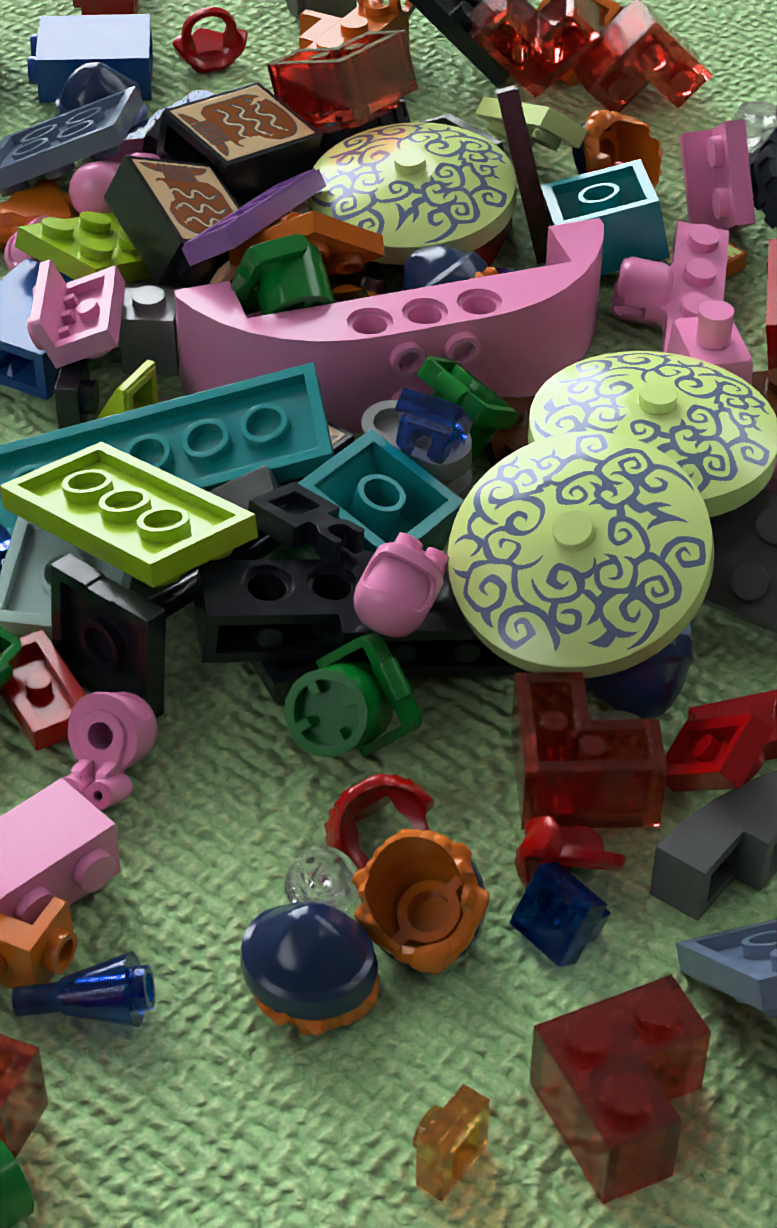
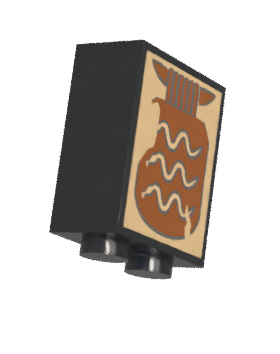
(244, 136)
(166, 206)

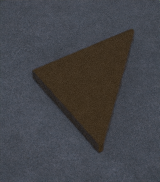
(525, 169)

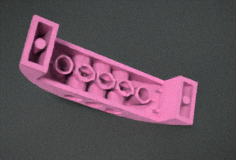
(499, 327)

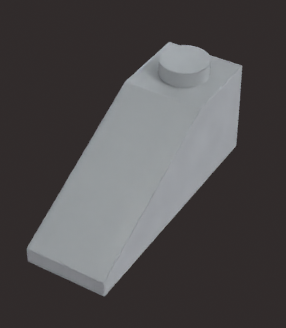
(149, 327)

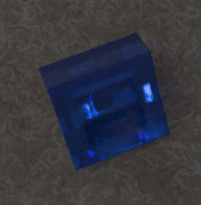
(432, 417)
(559, 914)

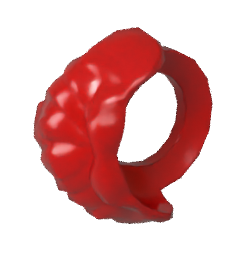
(209, 49)
(367, 799)
(569, 846)

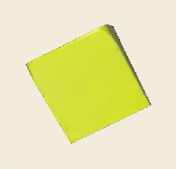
(135, 392)

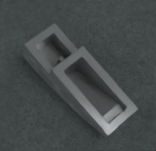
(717, 844)

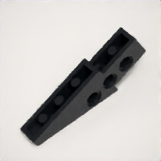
(308, 611)

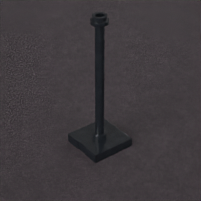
(115, 635)

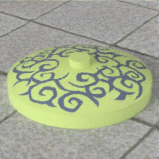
(418, 187)
(678, 404)
(581, 554)

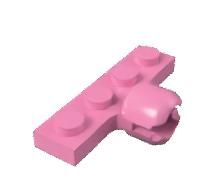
(659, 293)

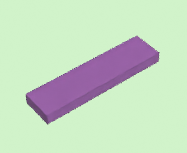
(253, 217)

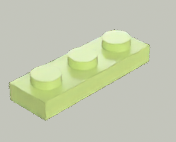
(543, 124)

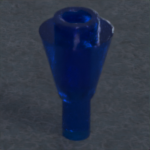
(105, 992)

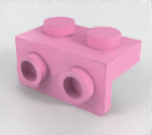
(77, 316)

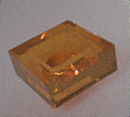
(450, 1141)

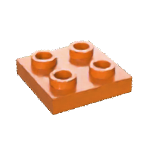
(340, 243)

